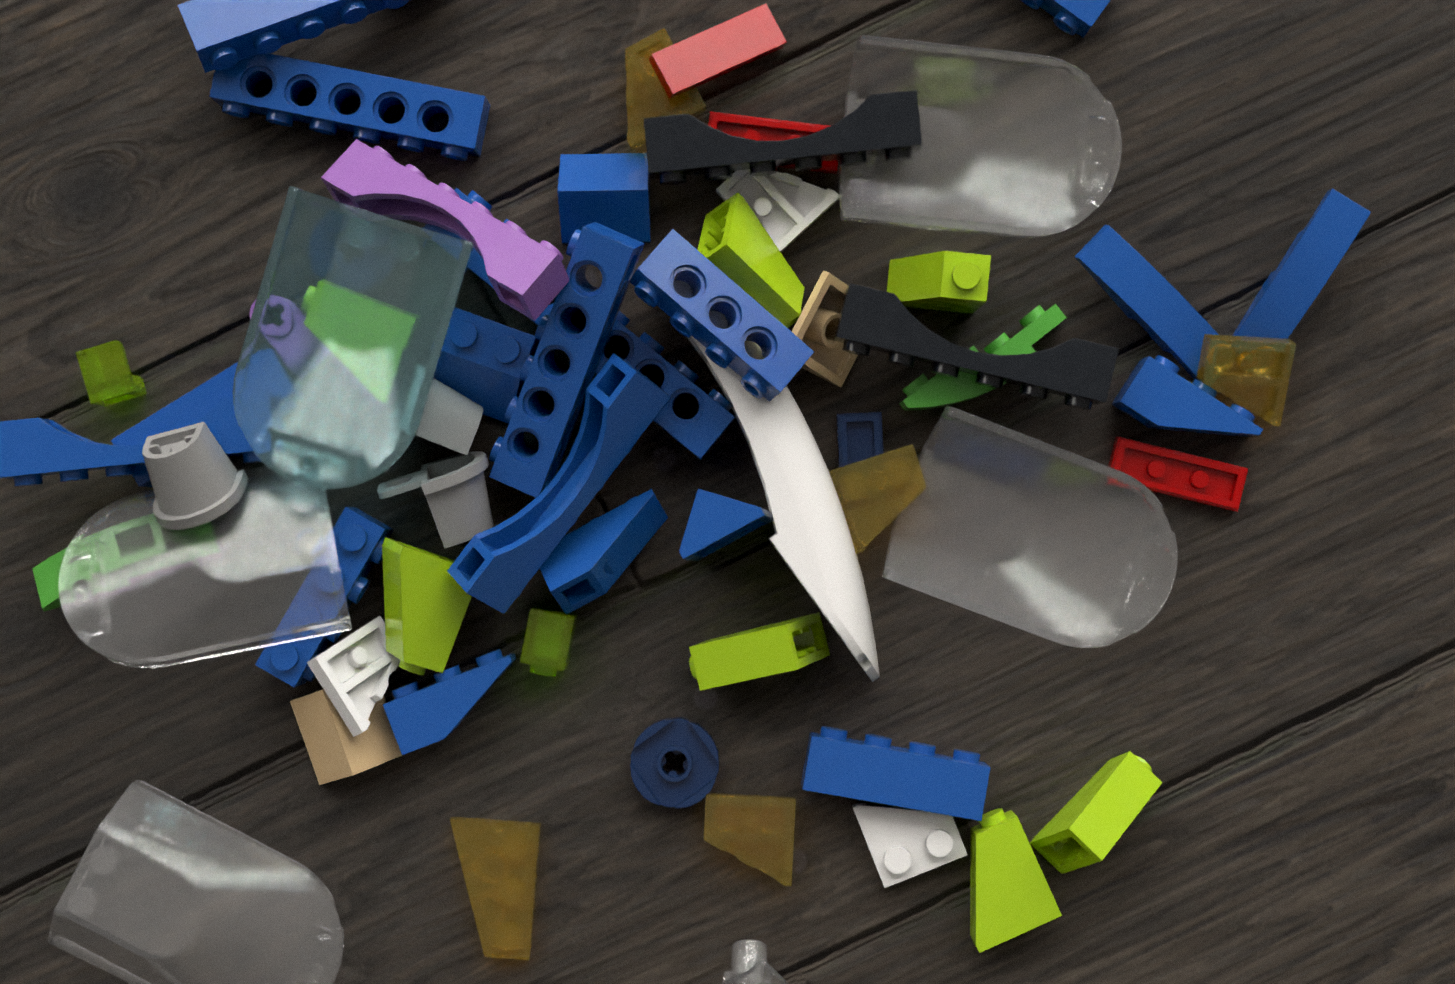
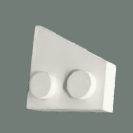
(780, 202)
(356, 673)
(908, 840)

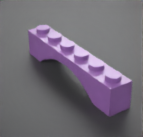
(519, 268)

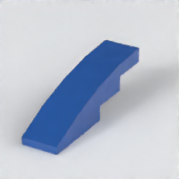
(1304, 268)
(1146, 297)

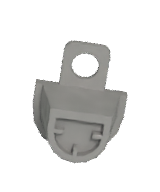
(449, 419)
(191, 477)
(454, 493)

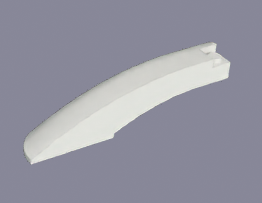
(803, 503)

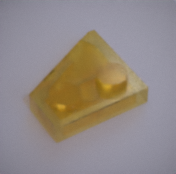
(645, 92)
(1249, 371)
(877, 492)
(753, 830)

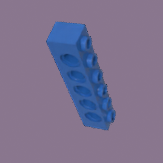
(466, 111)
(616, 259)

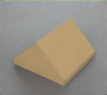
(818, 329)
(331, 744)

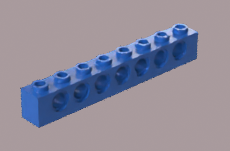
(695, 433)

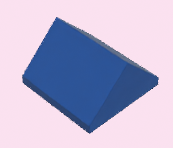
(605, 191)
(717, 523)

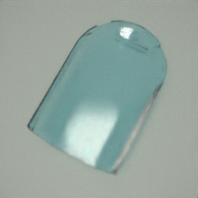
(344, 340)

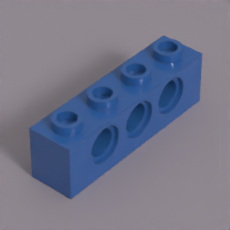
(714, 291)

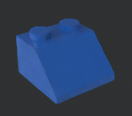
(484, 361)

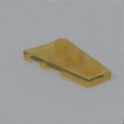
(501, 879)

